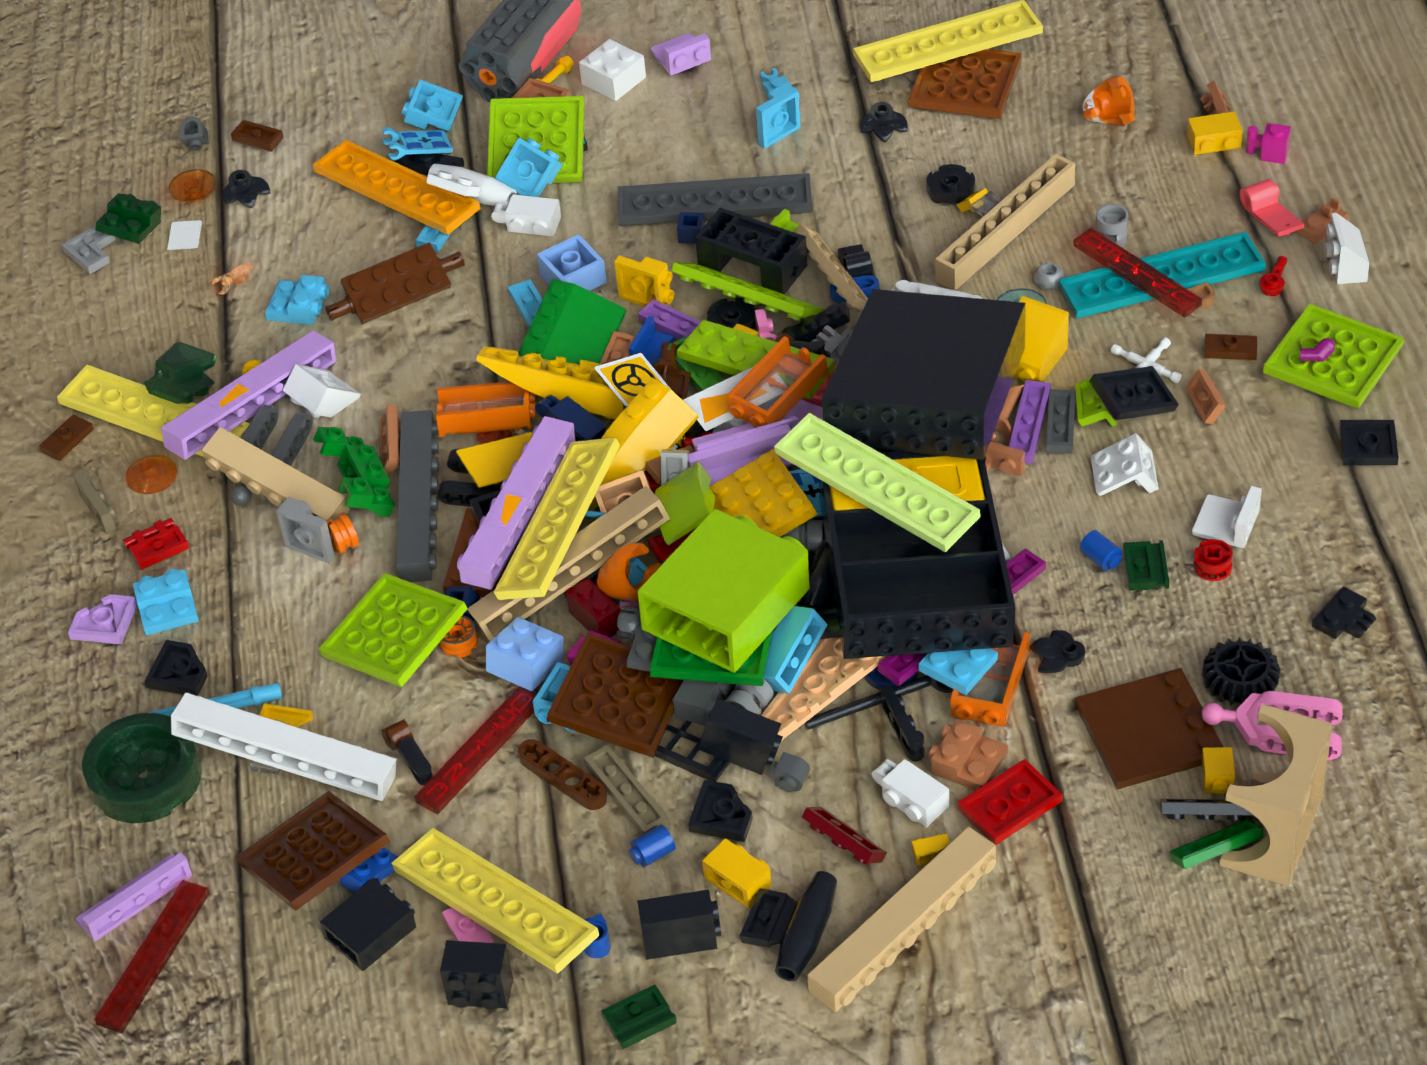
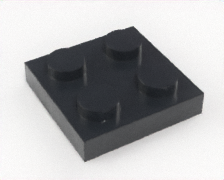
(1368, 442)

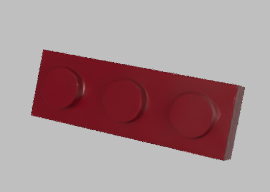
(843, 835)

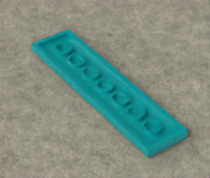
(1188, 266)

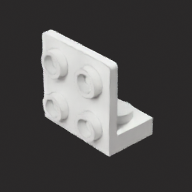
(1123, 463)
(1228, 519)

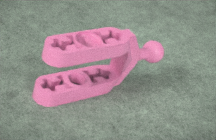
(1265, 736)

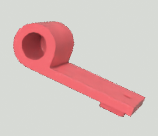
(1263, 204)

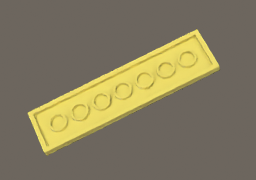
(947, 40)
(124, 403)
(556, 519)
(495, 900)

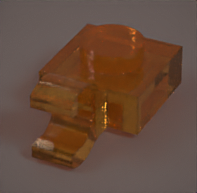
(238, 275)

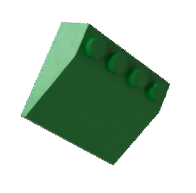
(572, 324)

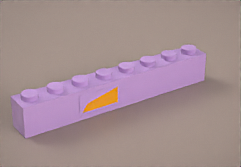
(244, 395)
(515, 504)

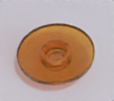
(192, 185)
(151, 474)

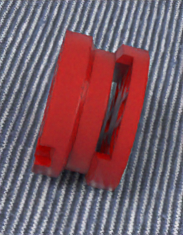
(1213, 557)

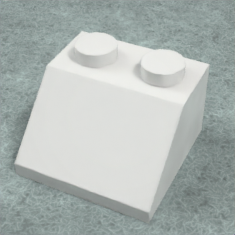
(319, 391)

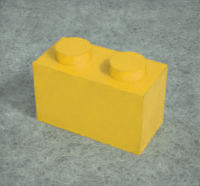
(1214, 133)
(736, 872)

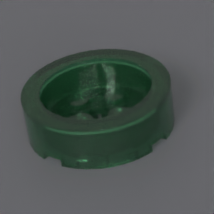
(128, 749)

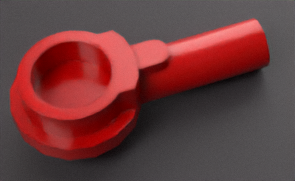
(1273, 283)

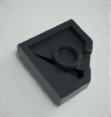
(177, 670)
(720, 812)

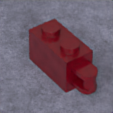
(592, 608)

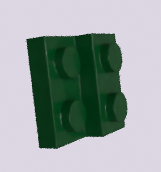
(129, 218)

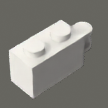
(528, 215)
(912, 791)

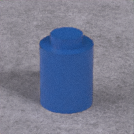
(1101, 550)
(651, 846)

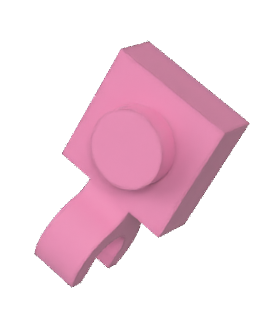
(764, 325)

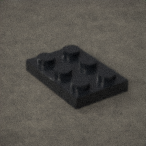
(1133, 393)

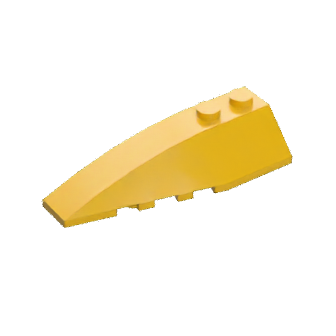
(555, 378)
(644, 428)

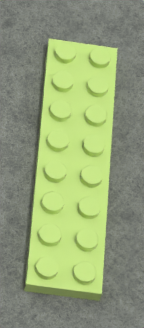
(877, 482)

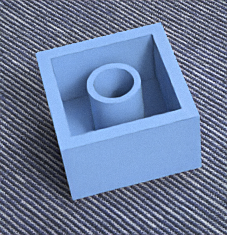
(573, 263)
(524, 653)

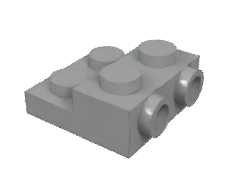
(304, 531)

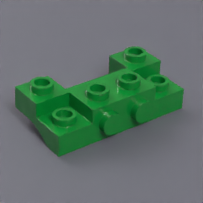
(361, 471)

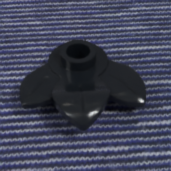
(883, 123)
(244, 190)
(1058, 652)

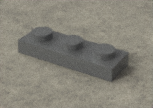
(1060, 421)

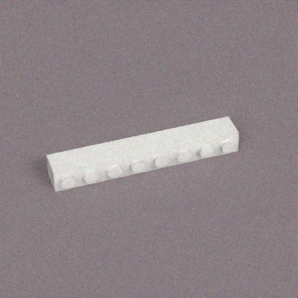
(283, 746)

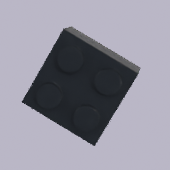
(476, 974)

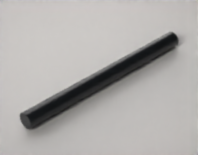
(865, 703)

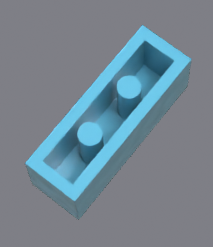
(792, 647)

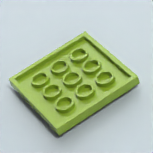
(550, 121)
(1353, 367)
(392, 629)

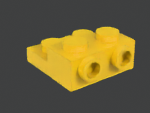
(643, 280)

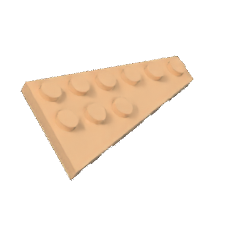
(819, 684)

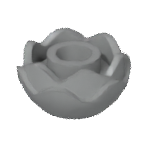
(1048, 276)

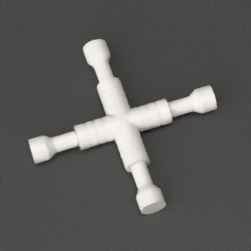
(1149, 359)

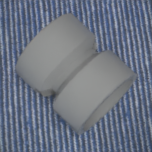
(1113, 223)
(809, 535)
(751, 697)

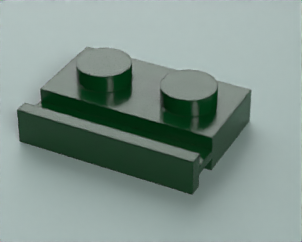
(1145, 565)
(638, 1016)

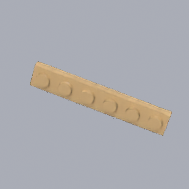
(833, 268)

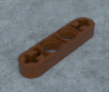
(565, 771)

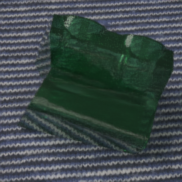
(181, 374)

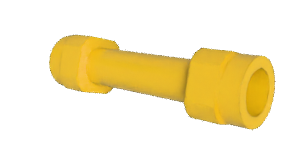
(563, 65)

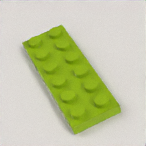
(750, 292)
(733, 350)

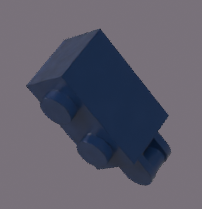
(585, 424)

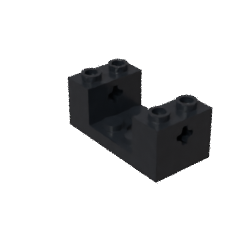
(775, 249)

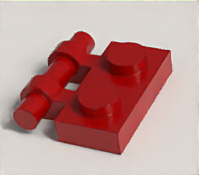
(156, 543)

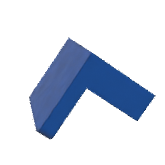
(649, 341)

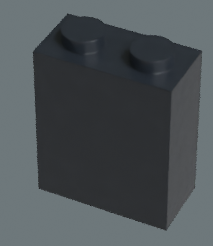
(741, 737)
(368, 923)
(679, 924)

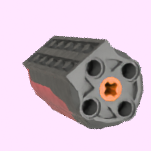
(517, 44)

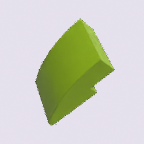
(686, 501)

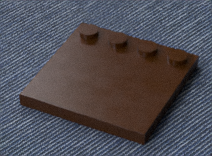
(614, 701)
(1147, 727)
(312, 850)

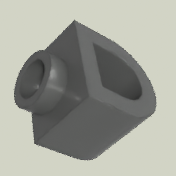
(193, 133)
(790, 772)

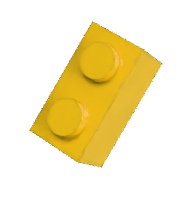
(926, 849)

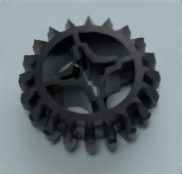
(1239, 670)

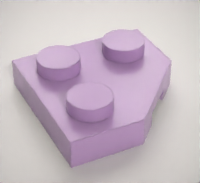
(104, 622)

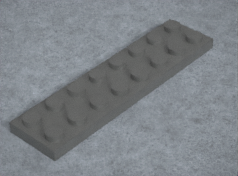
(740, 195)

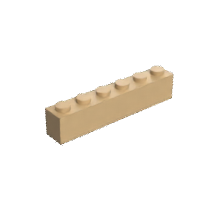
(269, 475)

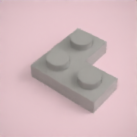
(86, 249)

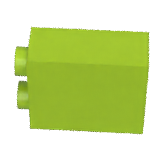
(724, 589)

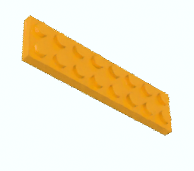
(395, 187)

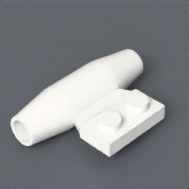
(469, 183)

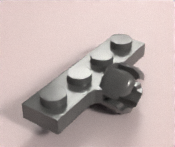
(644, 643)

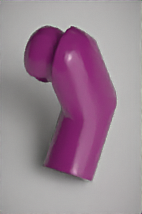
(1319, 352)

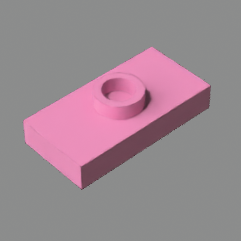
(465, 928)

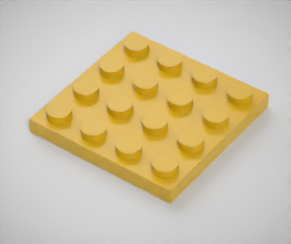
(765, 495)

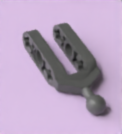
(286, 448)

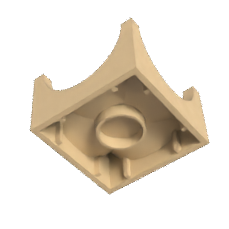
(1283, 800)

